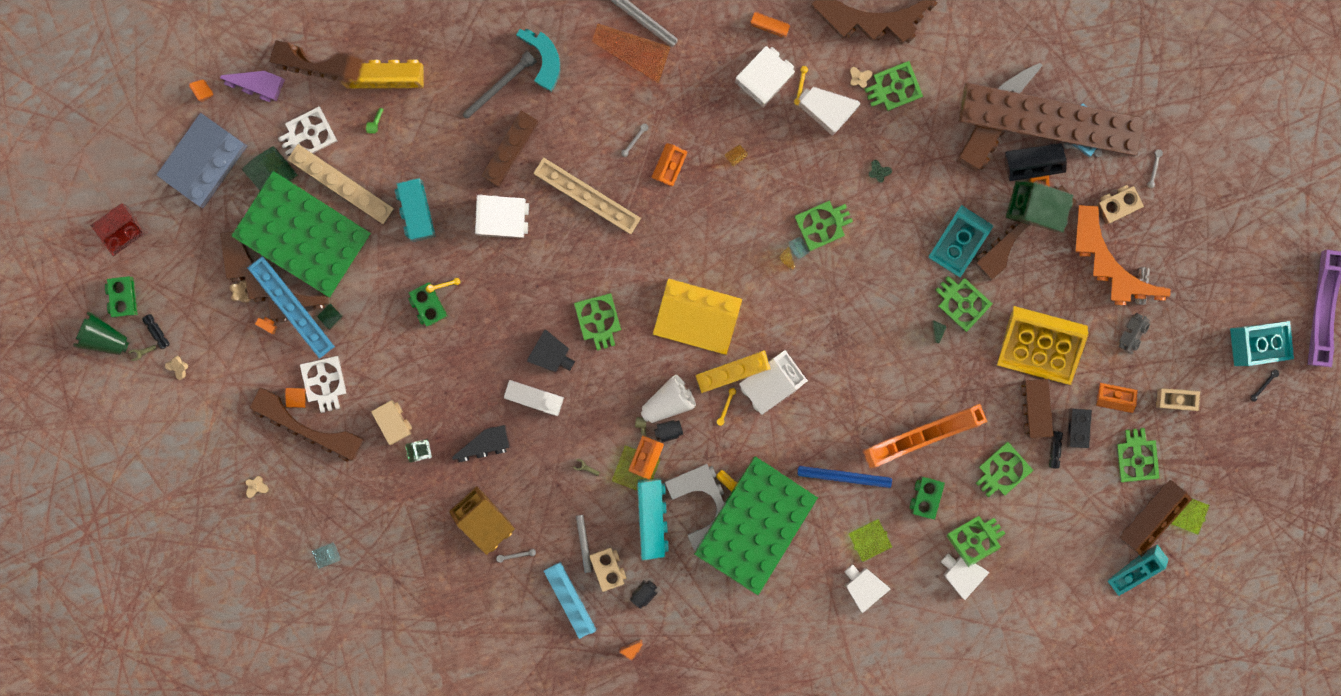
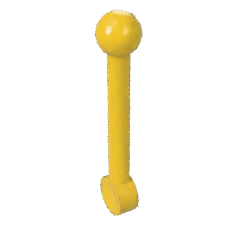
(804, 69)
(430, 288)
(732, 391)

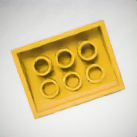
(389, 75)
(697, 316)
(1042, 345)

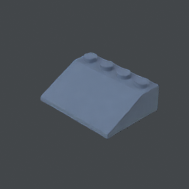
(201, 160)

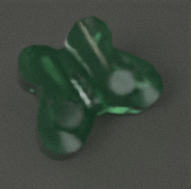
(879, 172)

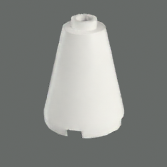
(668, 401)

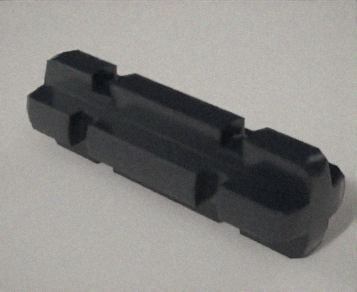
(155, 331)
(1055, 451)

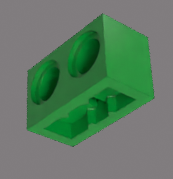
(127, 296)
(431, 303)
(933, 498)

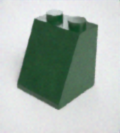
(1039, 206)

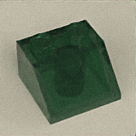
(263, 164)

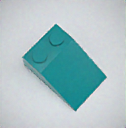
(961, 241)
(1262, 343)

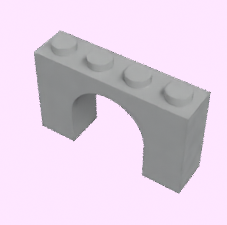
(697, 480)

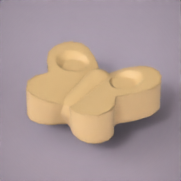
(859, 78)
(239, 291)
(178, 366)
(256, 486)

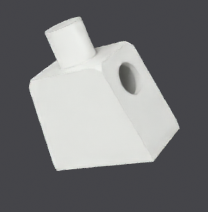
(961, 577)
(864, 587)

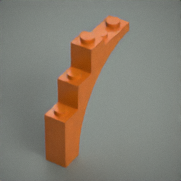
(1090, 241)
(924, 435)

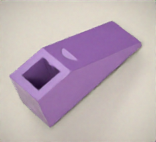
(259, 82)

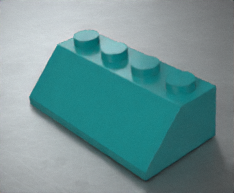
(651, 518)

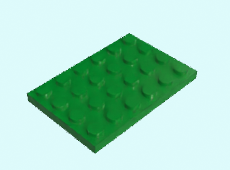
(300, 234)
(755, 525)

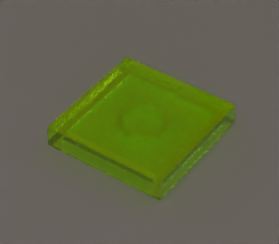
(623, 476)

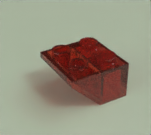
(118, 229)

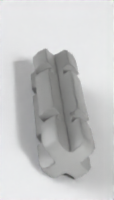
(1144, 273)

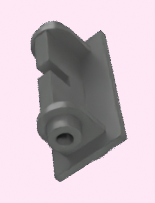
(1132, 340)

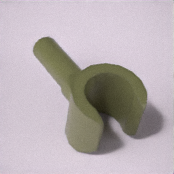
(141, 352)
(641, 423)
(586, 468)

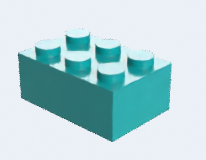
(415, 210)

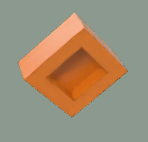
(266, 324)

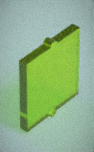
(1192, 516)
(870, 540)

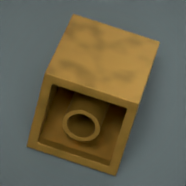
(481, 520)

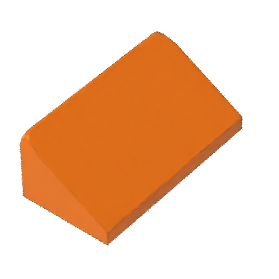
(770, 25)
(669, 164)
(1116, 398)
(646, 457)
(631, 649)

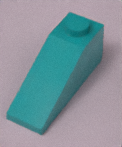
(1139, 570)

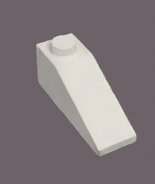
(534, 397)

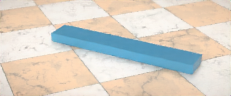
(291, 307)

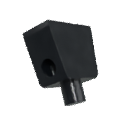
(550, 353)

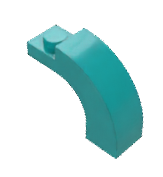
(550, 67)

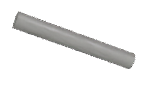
(583, 543)

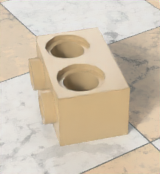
(1121, 208)
(603, 570)

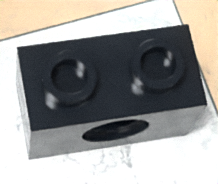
(1079, 428)

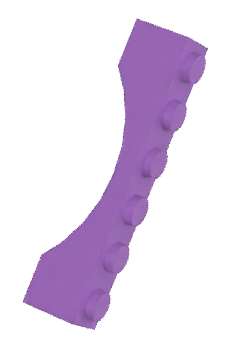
(1322, 333)

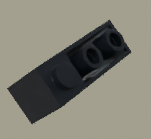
(489, 440)

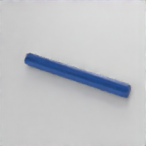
(844, 476)

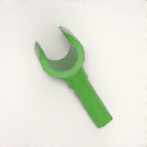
(372, 127)

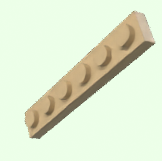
(340, 184)
(587, 196)

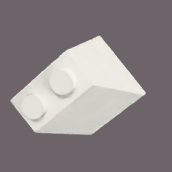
(765, 76)
(827, 108)
(501, 216)
(773, 385)

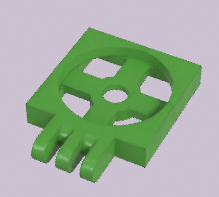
(880, 92)
(837, 219)
(951, 292)
(602, 334)
(1137, 441)
(991, 480)
(987, 532)

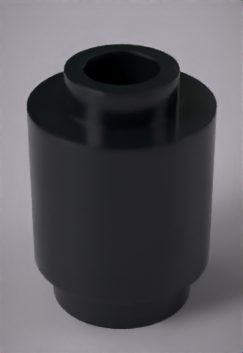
(668, 431)
(644, 594)

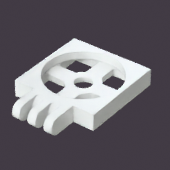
(294, 139)
(327, 397)

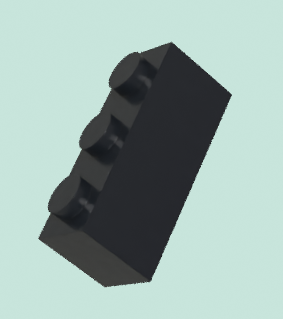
(1035, 162)

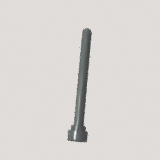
(526, 61)

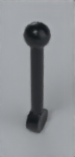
(1275, 373)

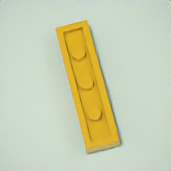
(733, 372)

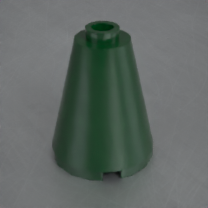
(100, 336)

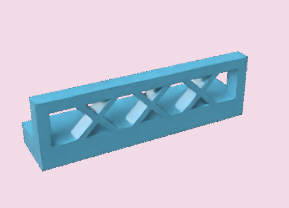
(570, 600)

